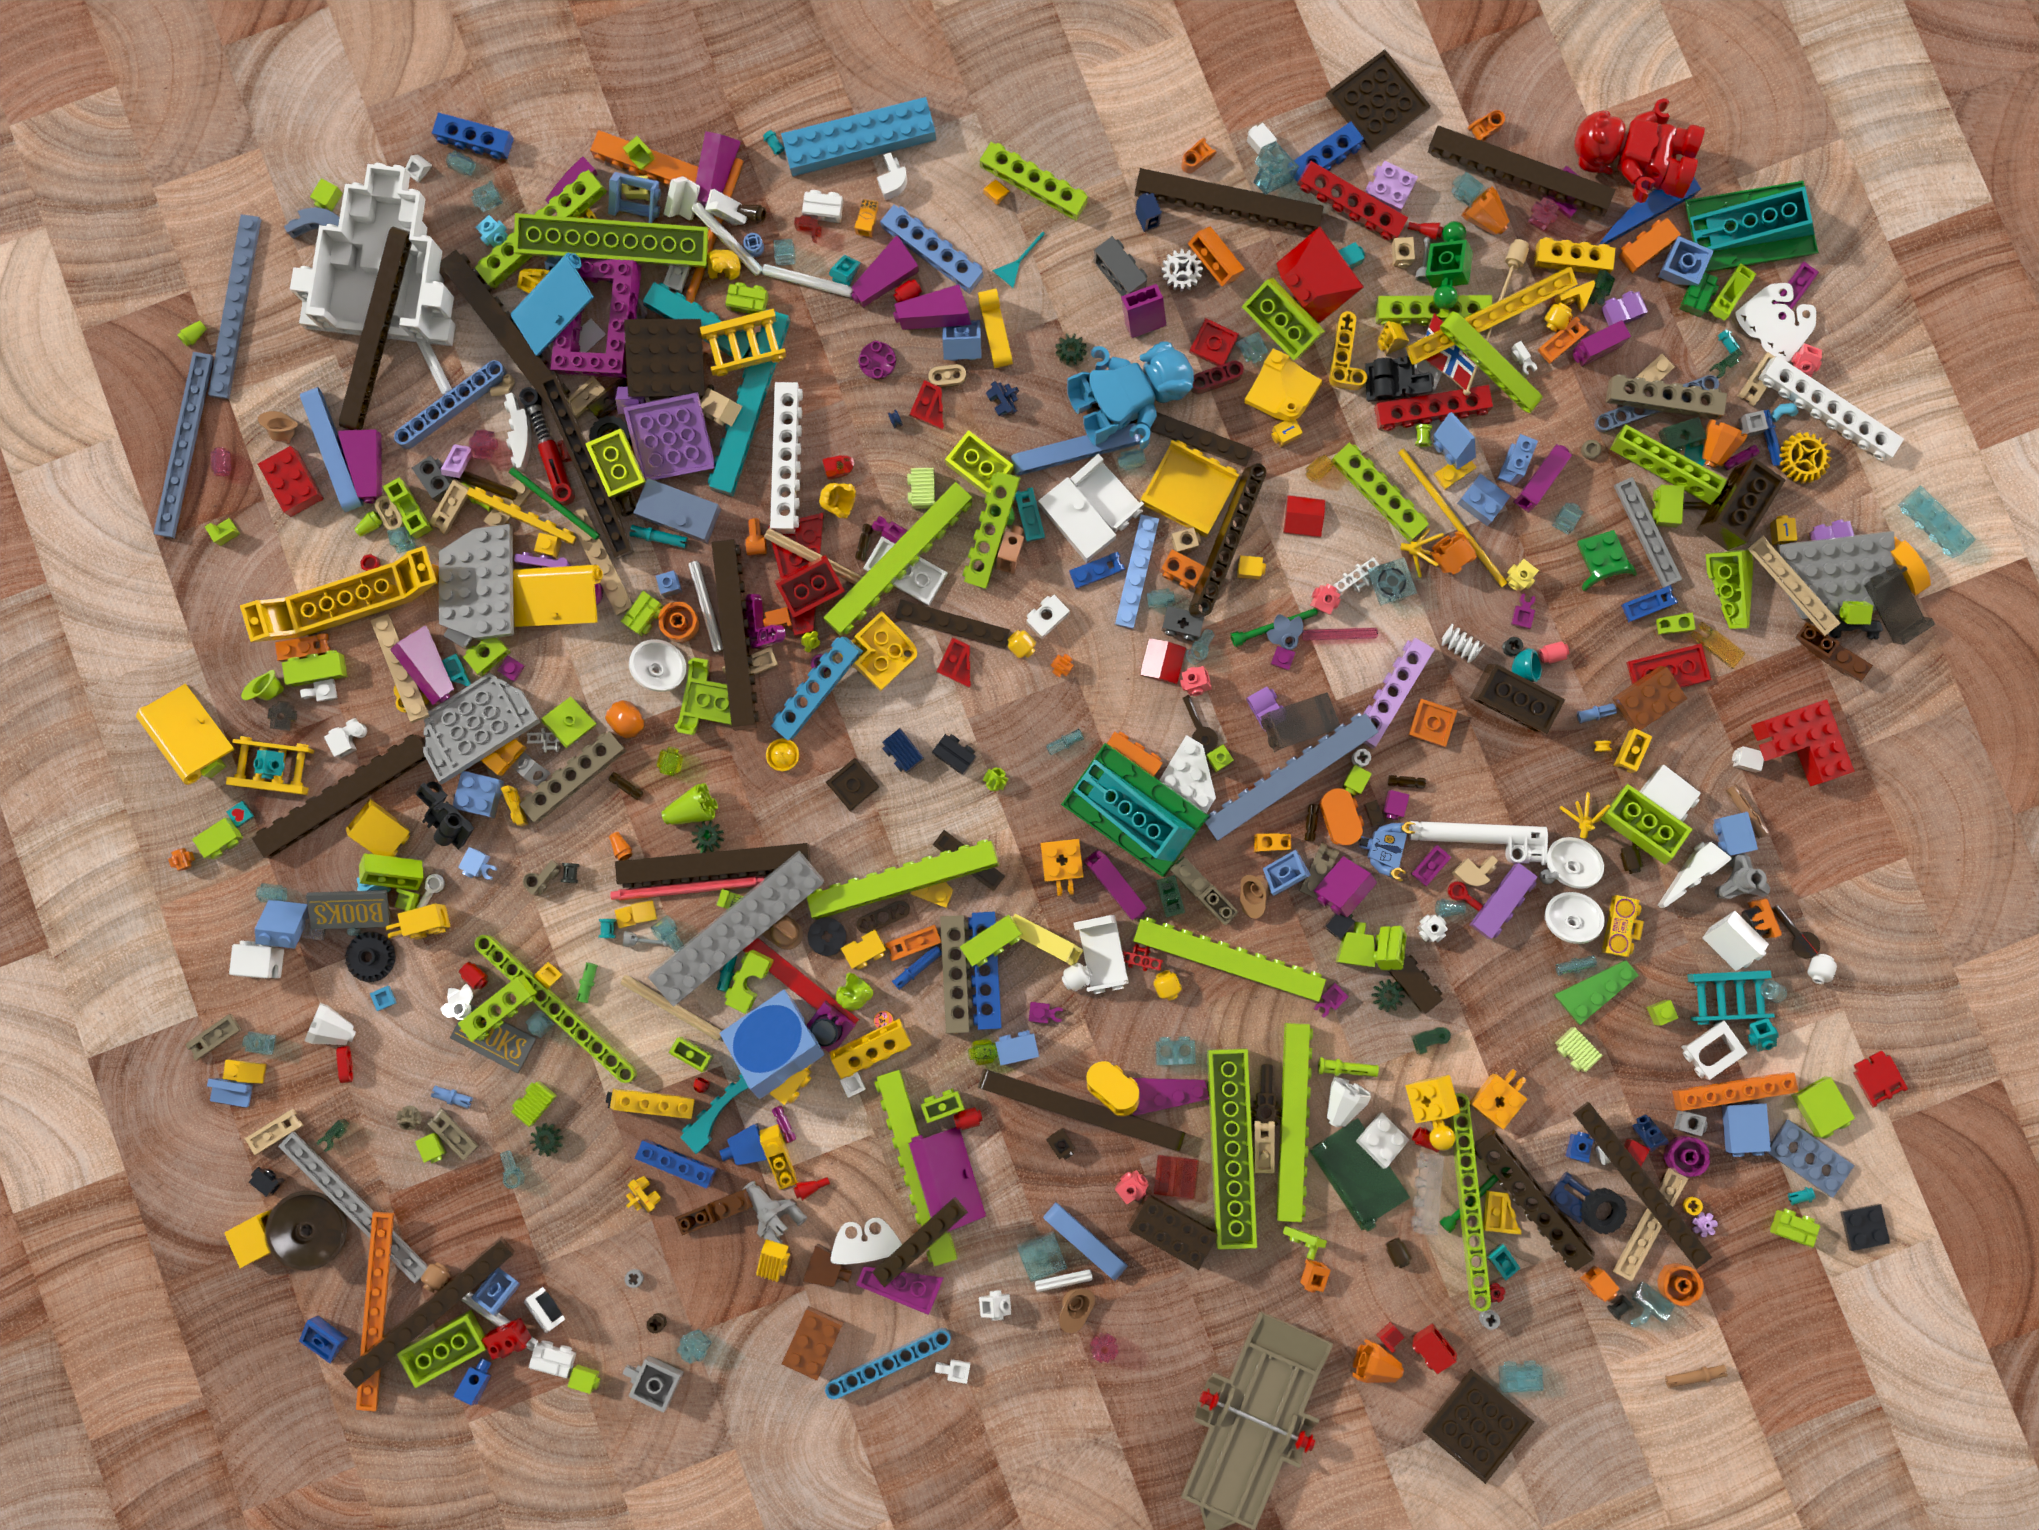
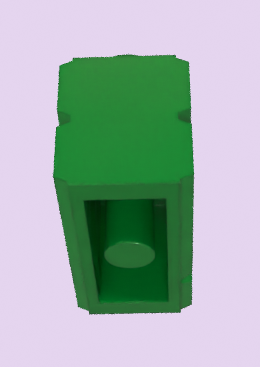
(1698, 297)

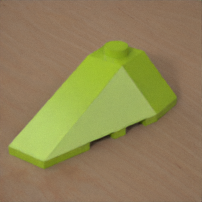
(1732, 581)

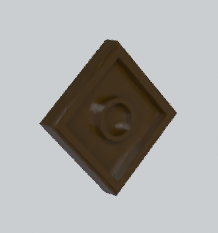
(852, 784)

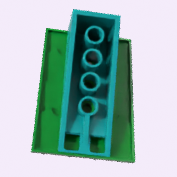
(1753, 225)
(1135, 810)

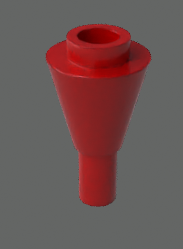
(1431, 230)
(807, 1188)

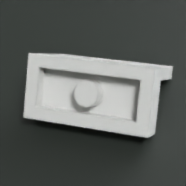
(681, 198)
(724, 208)

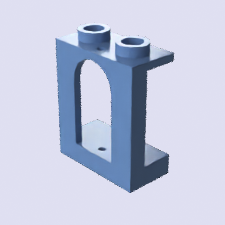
(617, 204)
(1517, 460)

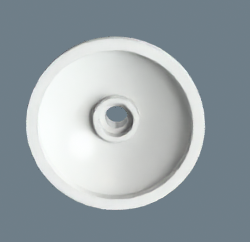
(661, 657)
(1576, 862)
(1576, 910)

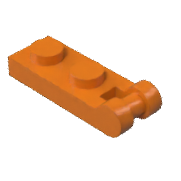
(1562, 340)
(301, 647)
(914, 942)

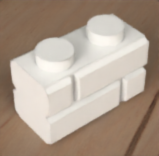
(823, 206)
(552, 1359)

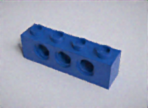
(447, 124)
(1347, 134)
(675, 1163)

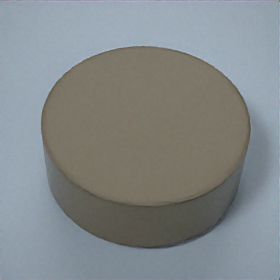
(1591, 449)

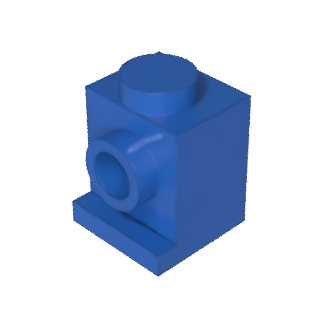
(1573, 1147)

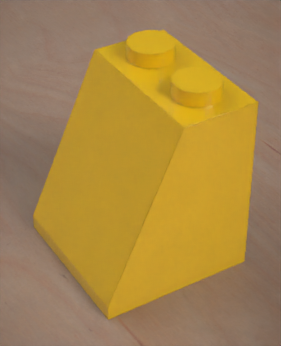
(377, 830)
(248, 1240)

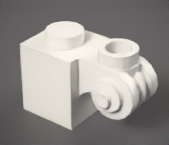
(340, 739)

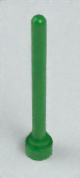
(1239, 638)
(1449, 1222)

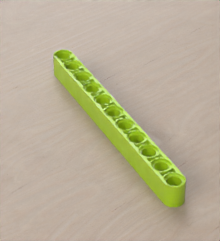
(564, 1013)
(1475, 1210)

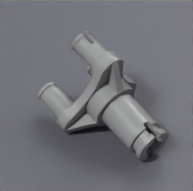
(1743, 879)
(771, 1211)

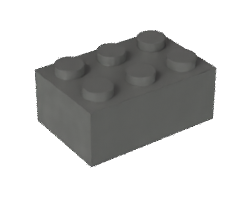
(1119, 267)

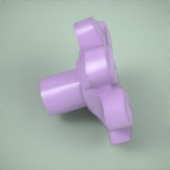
(1704, 1224)

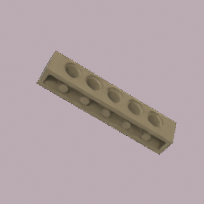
(1617, 395)
(614, 750)
(955, 1025)

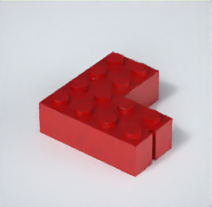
(1814, 737)

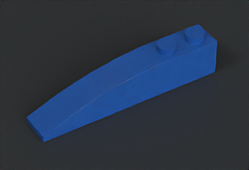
(1641, 213)

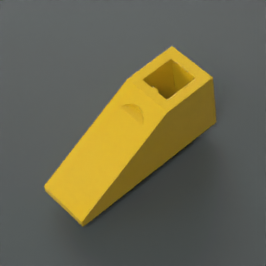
(1392, 338)
(778, 1156)

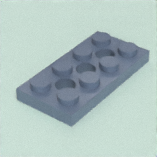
(1822, 1155)

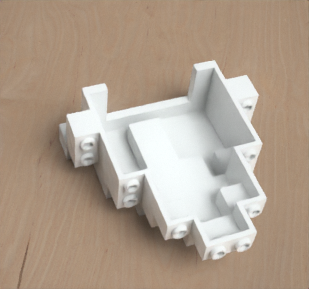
(349, 257)

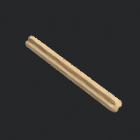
(810, 555)
(677, 1010)

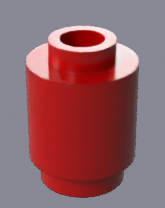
(907, 291)
(473, 976)
(968, 1118)

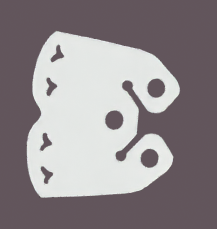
(1770, 328)

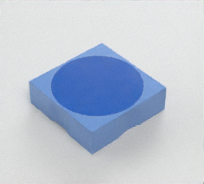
(771, 1044)

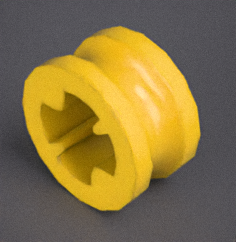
(1602, 746)
(1696, 1201)

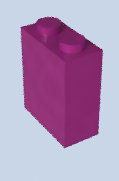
(1144, 311)
(1601, 343)
(1344, 887)

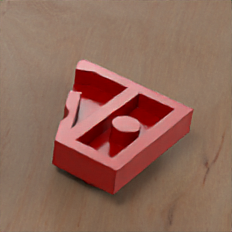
(929, 405)
(956, 663)

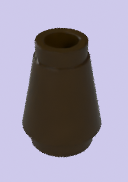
(753, 212)

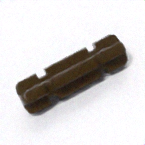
(864, 542)
(1405, 781)
(625, 786)
(1311, 824)

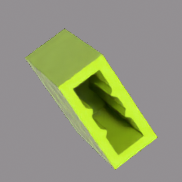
(1823, 1107)

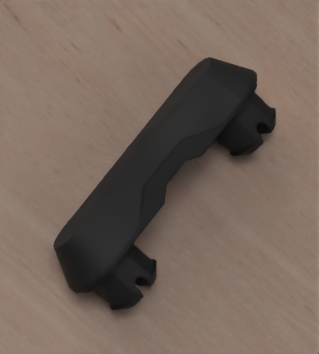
(1873, 629)

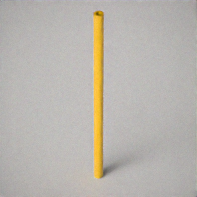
(1451, 516)

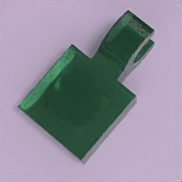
(1603, 286)
(1731, 360)
(335, 1131)

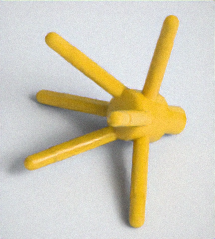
(1415, 549)
(1585, 822)

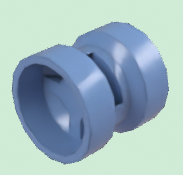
(753, 248)

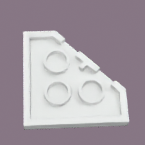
(1190, 774)

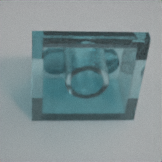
(1042, 1256)

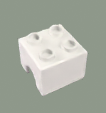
(256, 960)

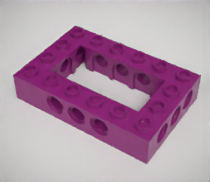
(566, 358)

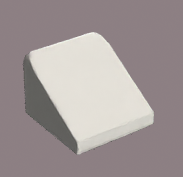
(417, 167)

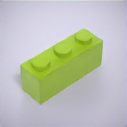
(314, 668)
(390, 871)
(991, 941)

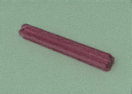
(1336, 634)

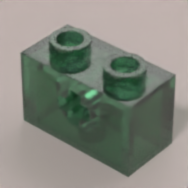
(1691, 429)
(1170, 896)

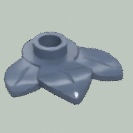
(1283, 629)

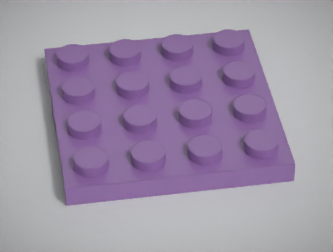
(669, 436)

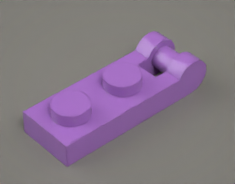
(543, 562)

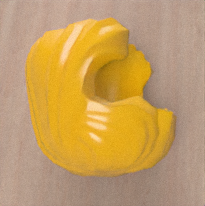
(723, 261)
(838, 499)

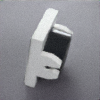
(544, 1310)

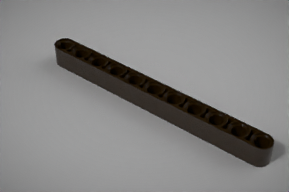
(375, 329)
(1081, 1110)

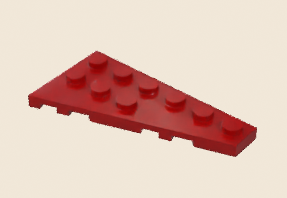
(809, 535)

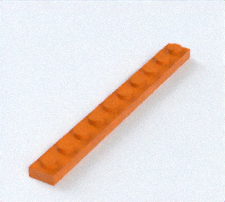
(375, 1301)

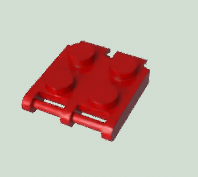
(1879, 1077)

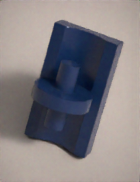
(998, 391)
(1649, 1133)

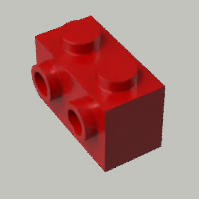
(506, 1339)
(1434, 1349)

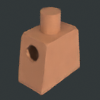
(1010, 550)

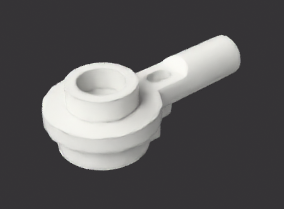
(433, 884)

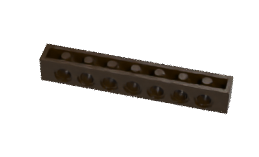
(1573, 1259)

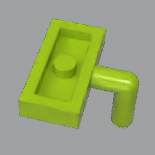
(1312, 1241)

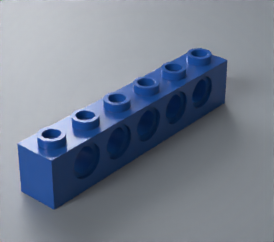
(993, 1020)

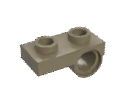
(549, 872)

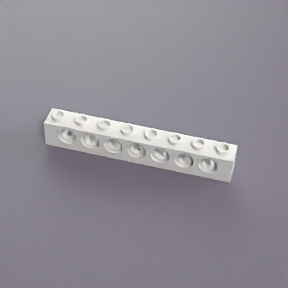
(786, 392)
(1840, 408)

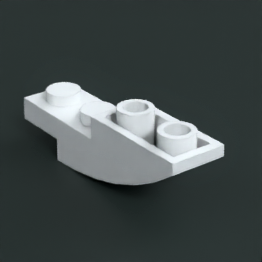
(521, 438)

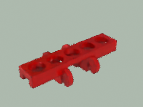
(1148, 960)

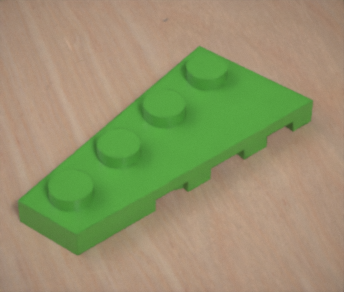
(1592, 993)

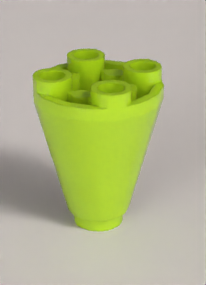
(691, 807)

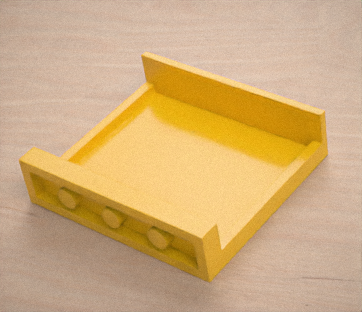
(1189, 488)

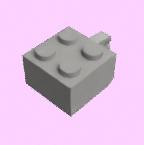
(653, 1382)

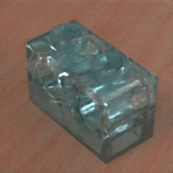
(1175, 1057)

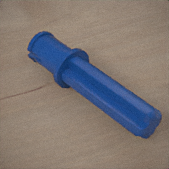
(1771, 440)
(917, 967)

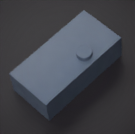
(677, 510)

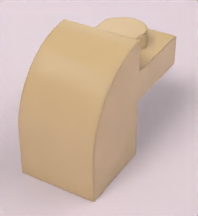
(1472, 875)

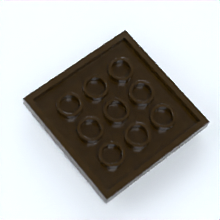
(1378, 100)
(663, 357)
(1478, 1426)

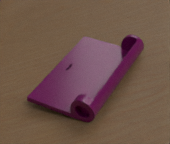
(946, 1174)

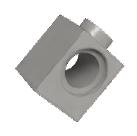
(1753, 423)
(1683, 1118)

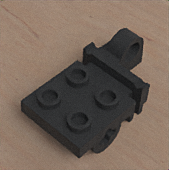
(1393, 377)
(444, 817)

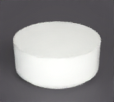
(1601, 1156)

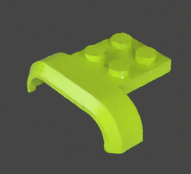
(702, 699)

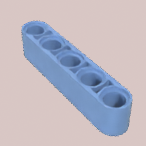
(1085, 1241)

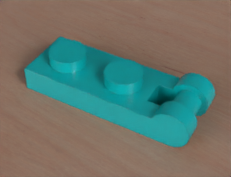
(1029, 515)

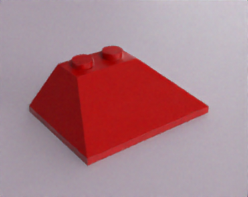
(1318, 275)

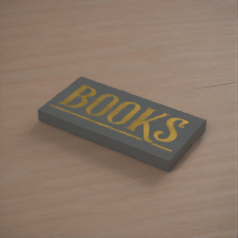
(348, 909)
(504, 1045)

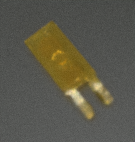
(1719, 646)

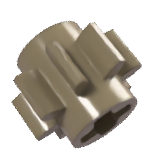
(408, 1117)

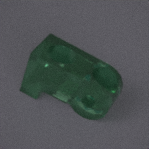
(1430, 1037)

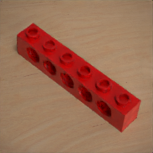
(1362, 200)
(1480, 395)

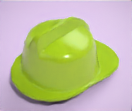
(263, 687)

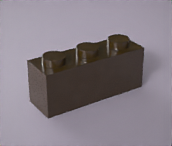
(1416, 985)

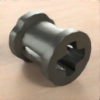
(1518, 646)
(570, 872)
(1620, 1307)

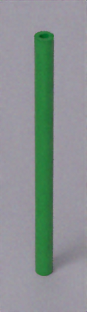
(554, 503)

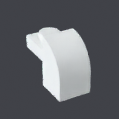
(893, 182)

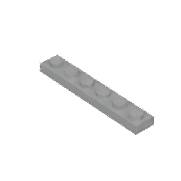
(1647, 532)

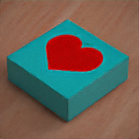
(240, 814)

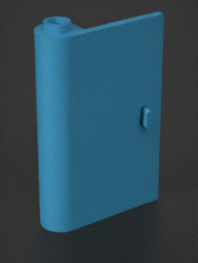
(552, 304)

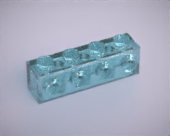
(1936, 522)

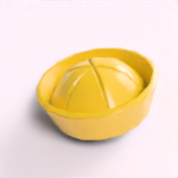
(782, 754)

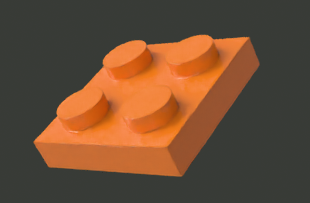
(1432, 722)

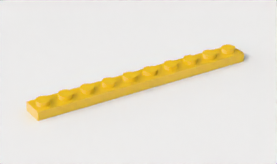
(1496, 313)

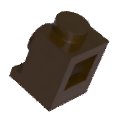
(1053, 1141)

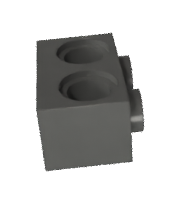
(431, 480)

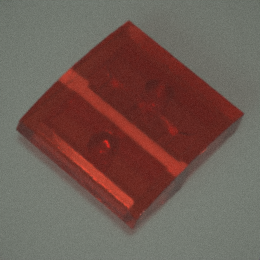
(1176, 1176)

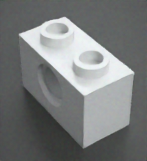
(1044, 627)

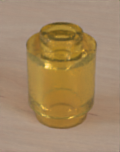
(1319, 468)

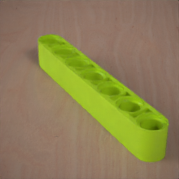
(1491, 362)

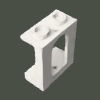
(1692, 1050)

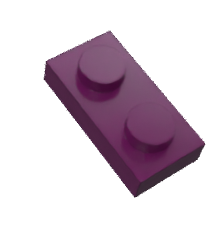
(1431, 865)

